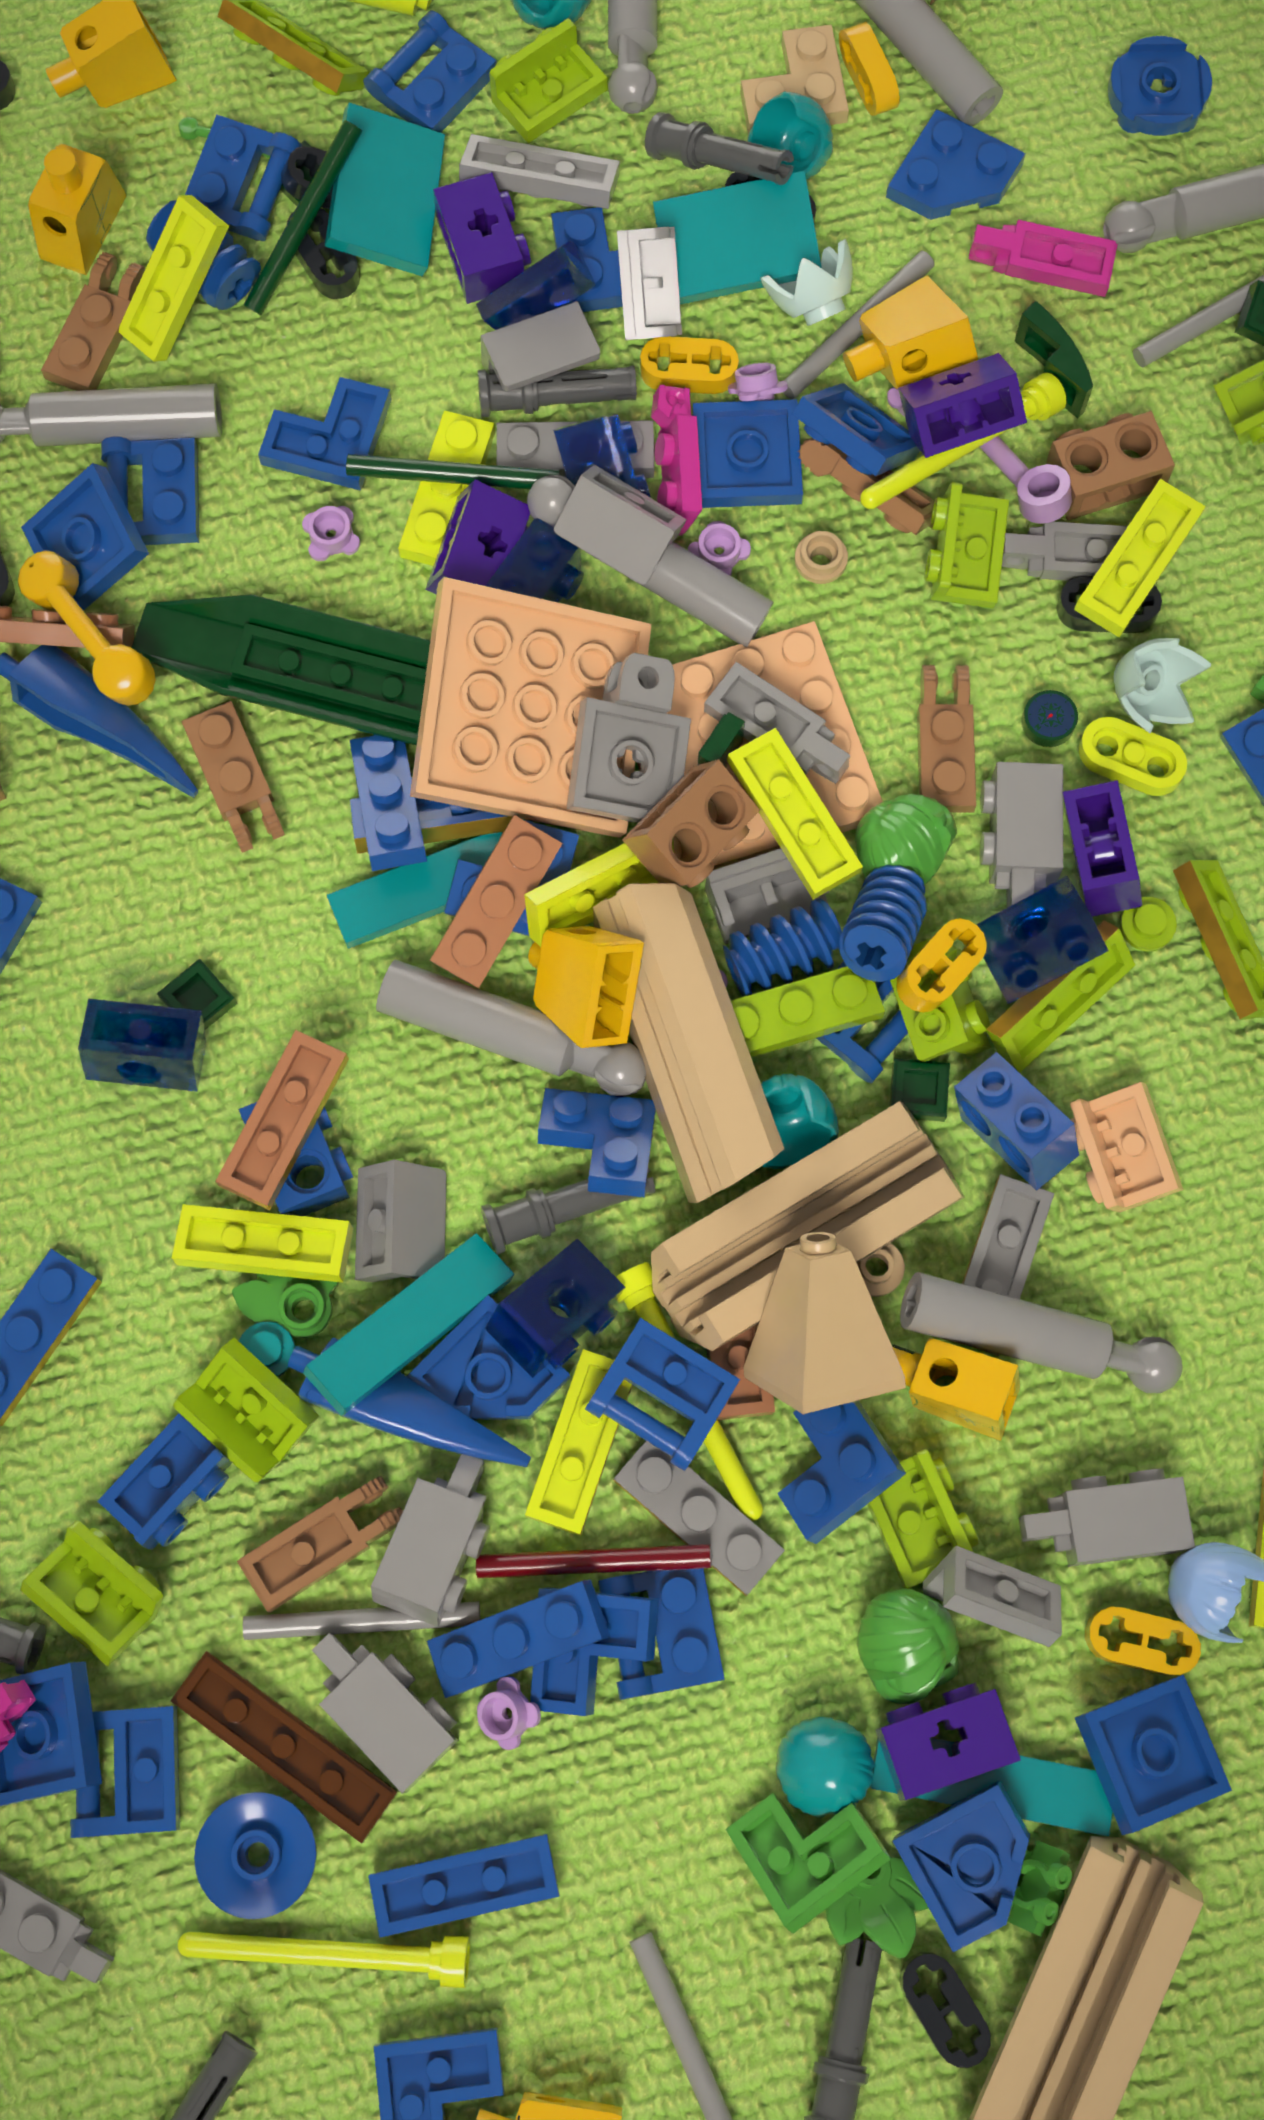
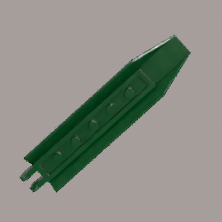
(292, 660)

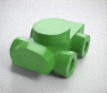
(1042, 1888)

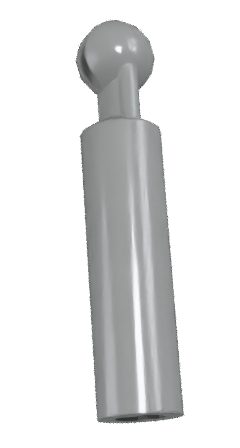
(632, 39)
(937, 56)
(1188, 210)
(121, 412)
(679, 577)
(503, 1028)
(1034, 1333)

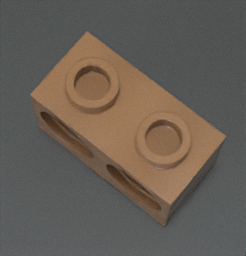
(1115, 475)
(686, 816)

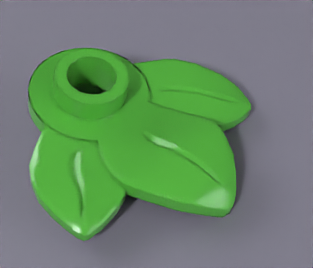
(275, 1299)
(881, 1908)

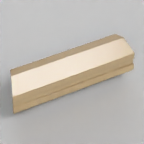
(691, 1042)
(858, 1187)
(1093, 1988)

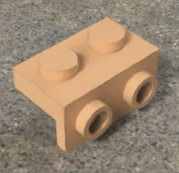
(1125, 1149)

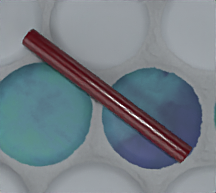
(594, 1561)

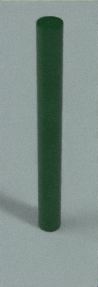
(303, 217)
(444, 471)

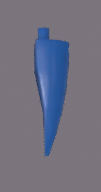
(68, 700)
(415, 1414)

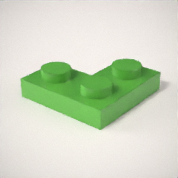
(810, 1872)

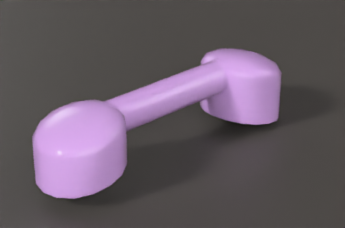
(1042, 491)

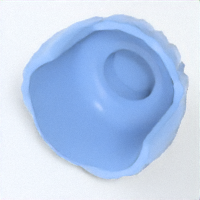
(1208, 1586)

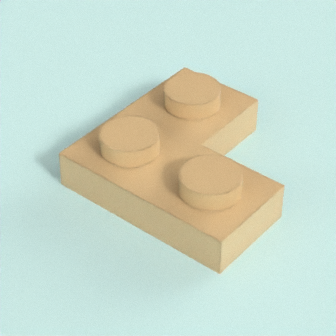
(811, 71)

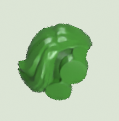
(905, 833)
(907, 1645)

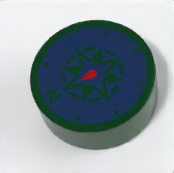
(1049, 718)

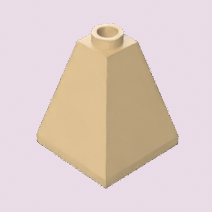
(821, 1332)

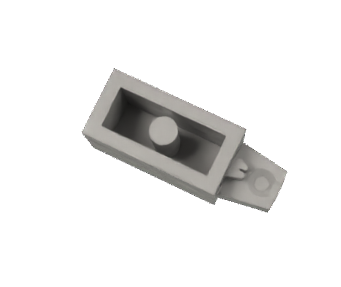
(1025, 827)
(1116, 1520)
(432, 1545)
(382, 1714)

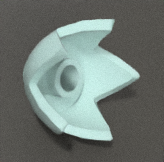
(817, 289)
(1150, 682)

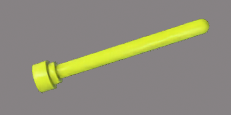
(1041, 400)
(640, 1296)
(442, 1961)

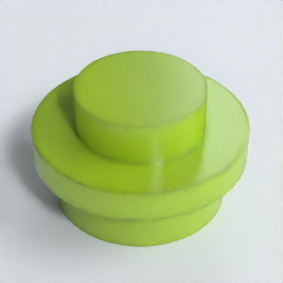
(1150, 925)

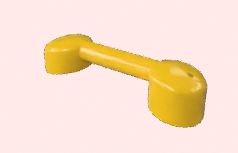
(117, 669)

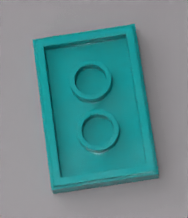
(385, 192)
(740, 234)

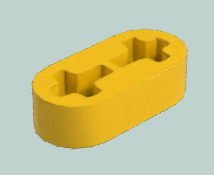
(869, 68)
(689, 364)
(950, 972)
(1146, 1627)

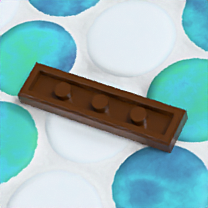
(284, 1747)

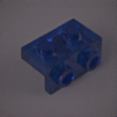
(539, 289)
(600, 443)
(540, 565)

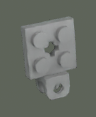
(633, 719)

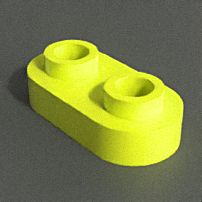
(1133, 752)

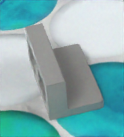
(539, 347)
(618, 524)
(399, 1220)
(997, 1595)

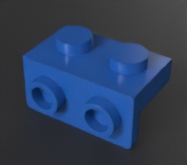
(166, 1484)

